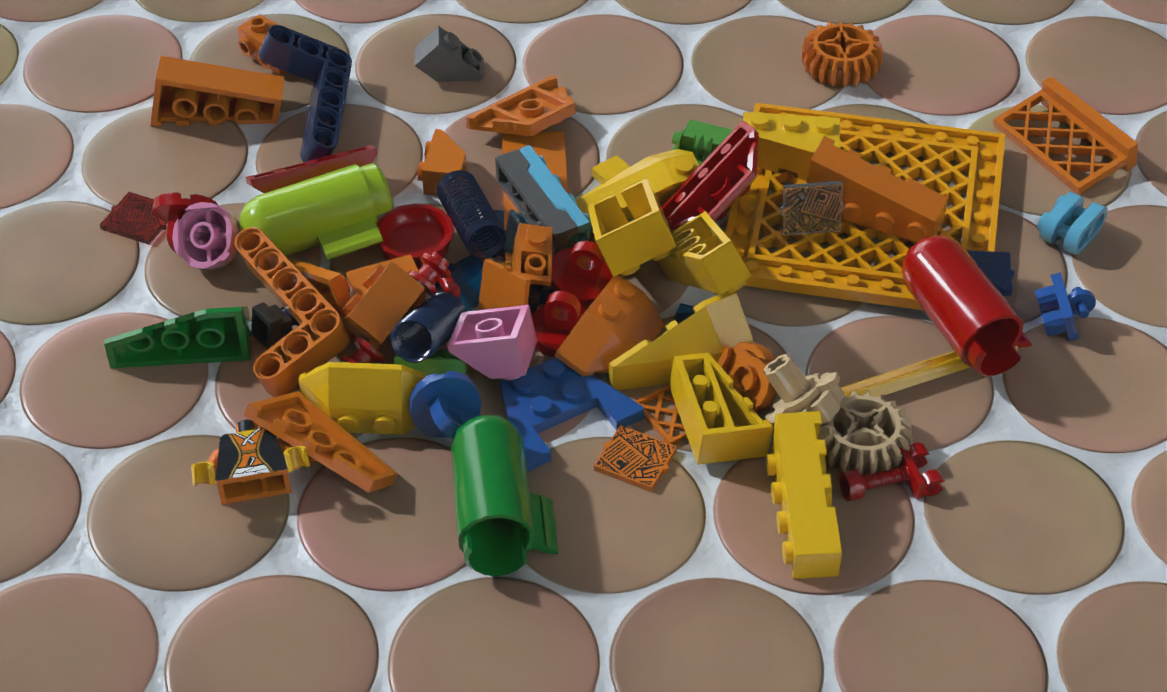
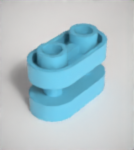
(1062, 222)

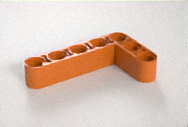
(320, 328)

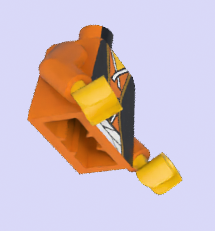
(250, 464)

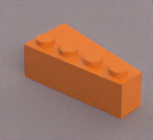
(214, 93)
(876, 196)

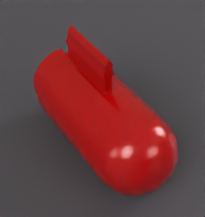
(964, 305)

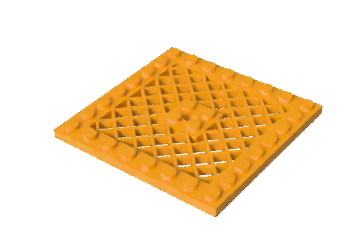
(853, 278)

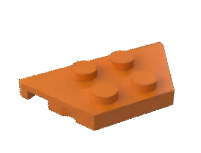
(526, 110)

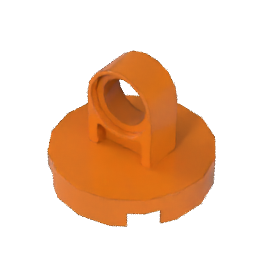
(745, 368)

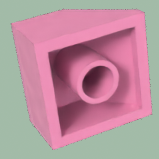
(495, 341)

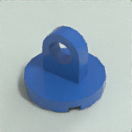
(444, 403)

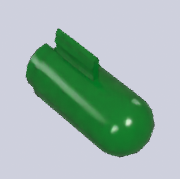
(493, 500)

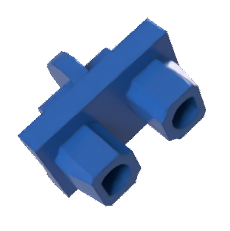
(1078, 302)

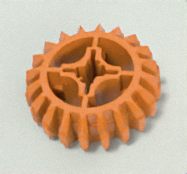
(842, 54)

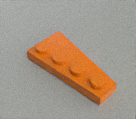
(305, 424)

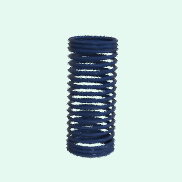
(476, 224)
(426, 327)

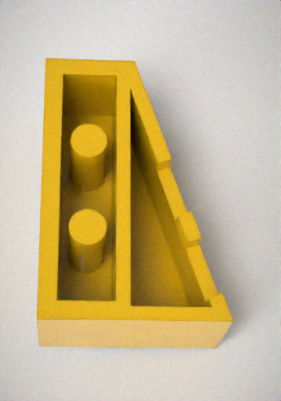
(791, 139)
(714, 414)

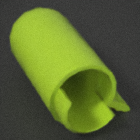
(325, 210)

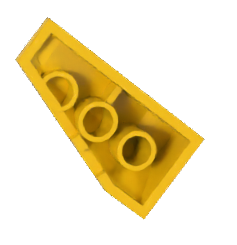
(664, 172)
(711, 329)

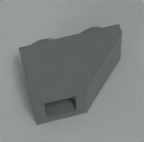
(447, 58)

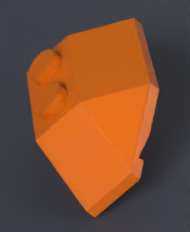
(609, 328)

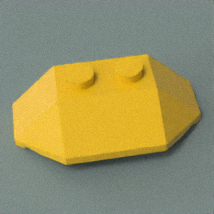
(363, 395)

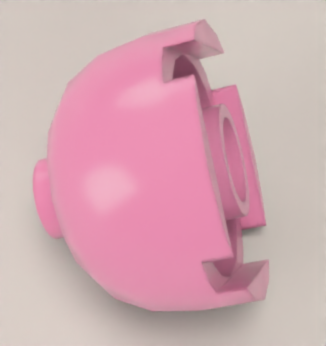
(206, 236)

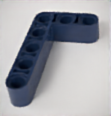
(328, 70)

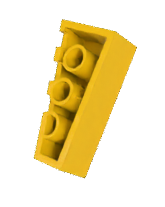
(705, 258)
(804, 496)

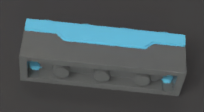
(541, 197)

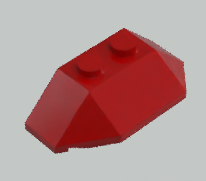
(299, 172)
(718, 180)

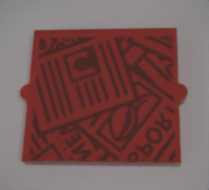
(134, 219)

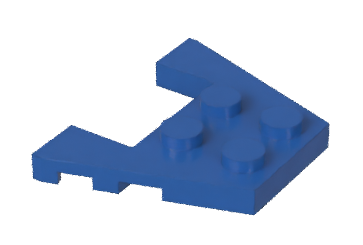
(555, 394)

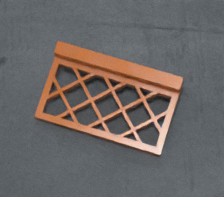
(1083, 123)

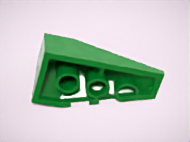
(189, 339)

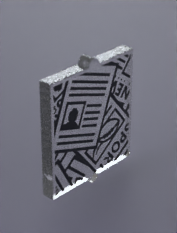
(812, 208)

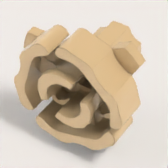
(802, 392)

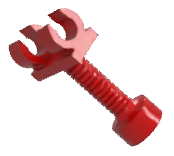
(854, 484)

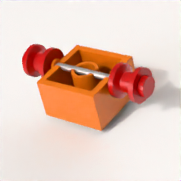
(386, 301)

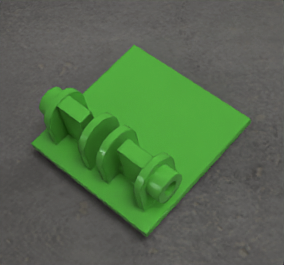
(700, 139)

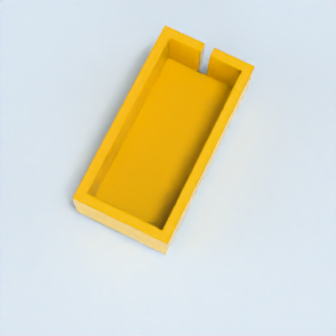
(631, 243)

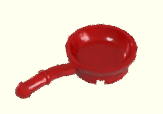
(416, 231)

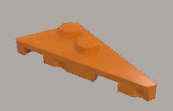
(329, 284)

